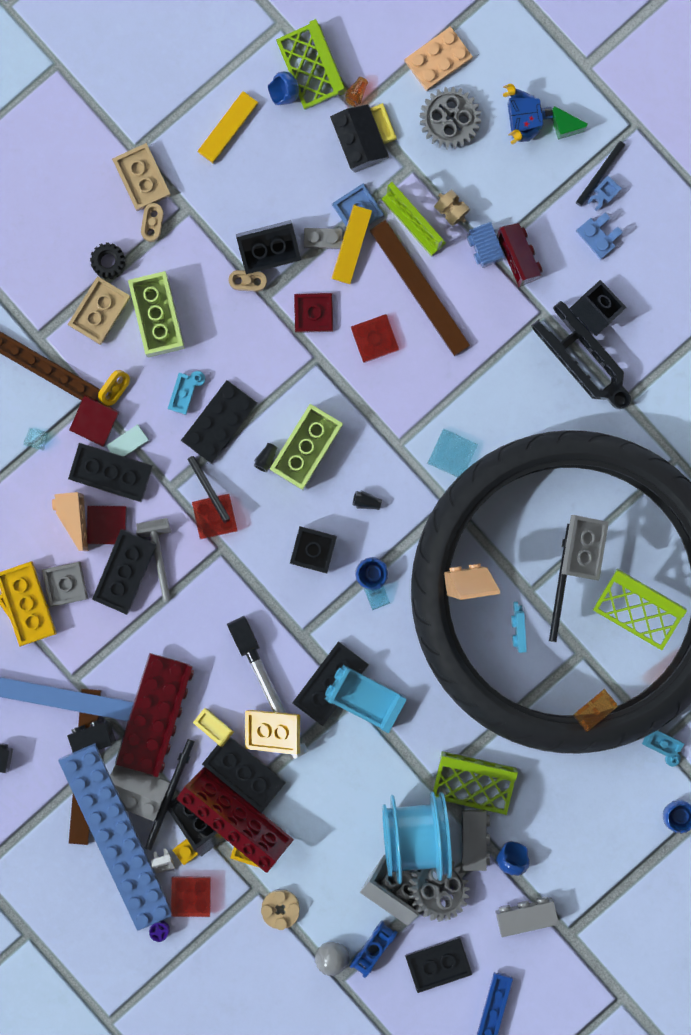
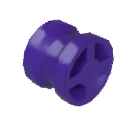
(158, 934)

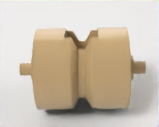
(452, 208)

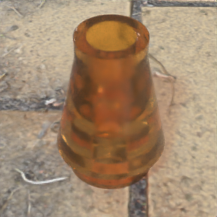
(355, 93)

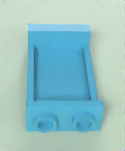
(365, 698)

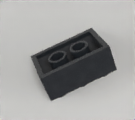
(359, 137)
(268, 247)

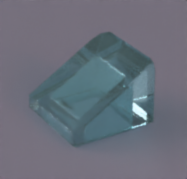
(36, 439)
(377, 598)

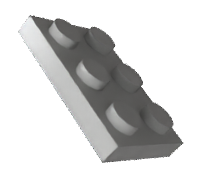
(585, 547)

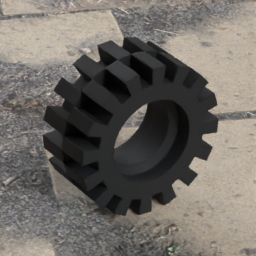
(100, 252)

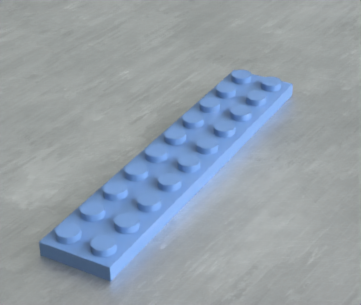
(115, 836)

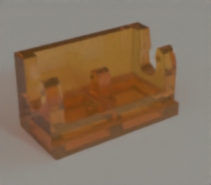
(595, 710)

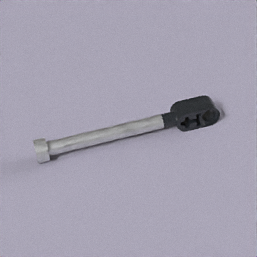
(248, 646)

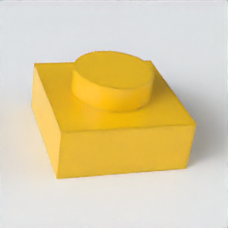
(184, 852)

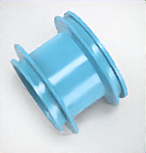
(417, 837)

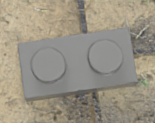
(322, 238)

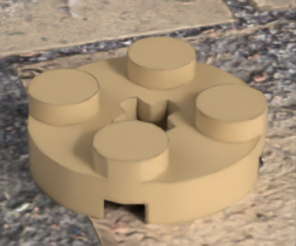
(280, 897)

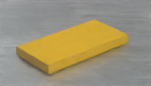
(26, 604)

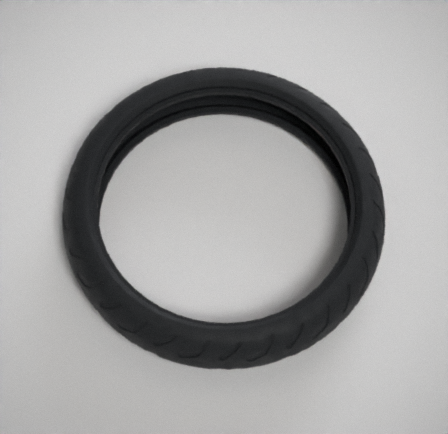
(431, 608)

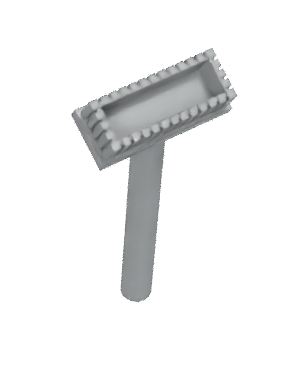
(154, 529)

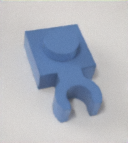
(605, 191)

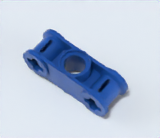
(377, 938)

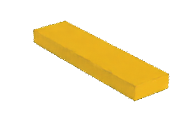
(227, 127)
(351, 244)

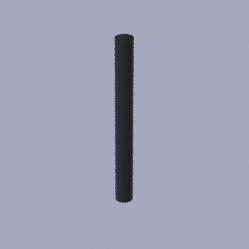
(600, 173)
(208, 488)

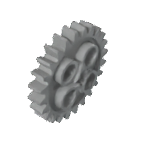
(463, 108)
(432, 904)

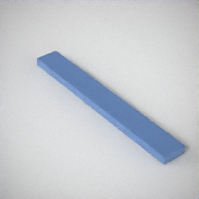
(65, 699)

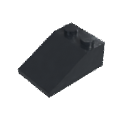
(197, 832)

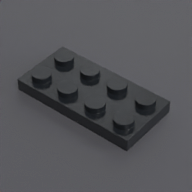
(219, 421)
(110, 472)
(124, 571)
(312, 696)
(244, 774)

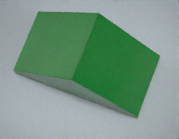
(566, 124)

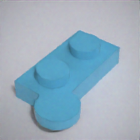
(184, 391)
(518, 622)
(665, 745)

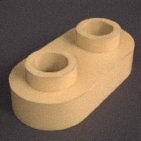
(152, 223)
(247, 281)

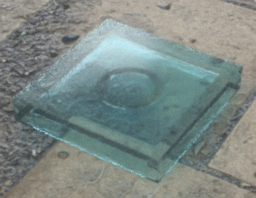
(452, 453)

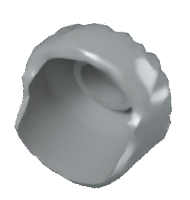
(332, 958)

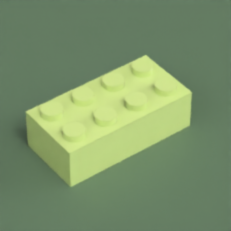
(156, 314)
(306, 447)

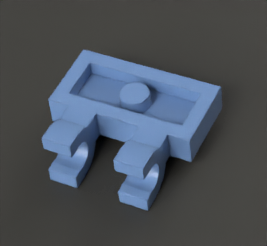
(596, 238)

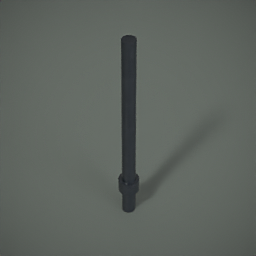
(559, 596)
(183, 760)

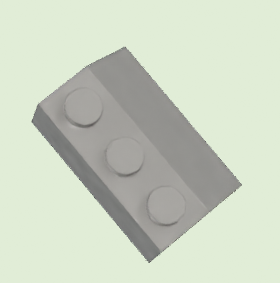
(139, 791)
(389, 894)

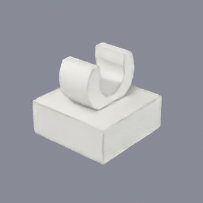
(162, 863)

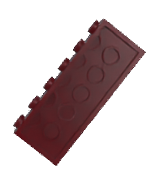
(154, 715)
(235, 819)

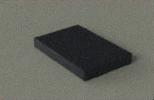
(438, 964)

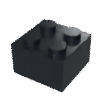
(597, 308)
(313, 549)
(98, 733)

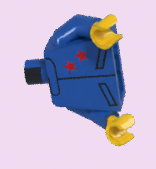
(525, 114)

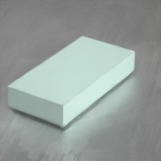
(128, 442)

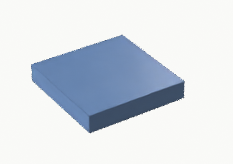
(360, 197)

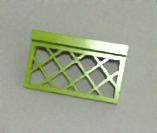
(327, 62)
(412, 220)
(647, 593)
(479, 767)

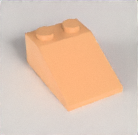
(71, 512)
(470, 582)

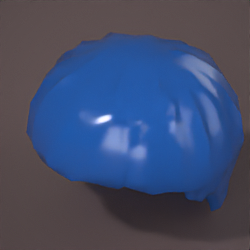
(283, 88)
(371, 573)
(678, 816)
(513, 858)

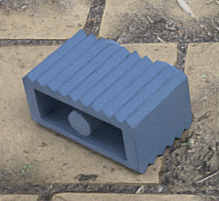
(485, 245)

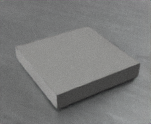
(65, 584)

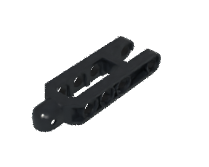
(614, 392)

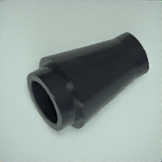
(265, 459)
(364, 500)

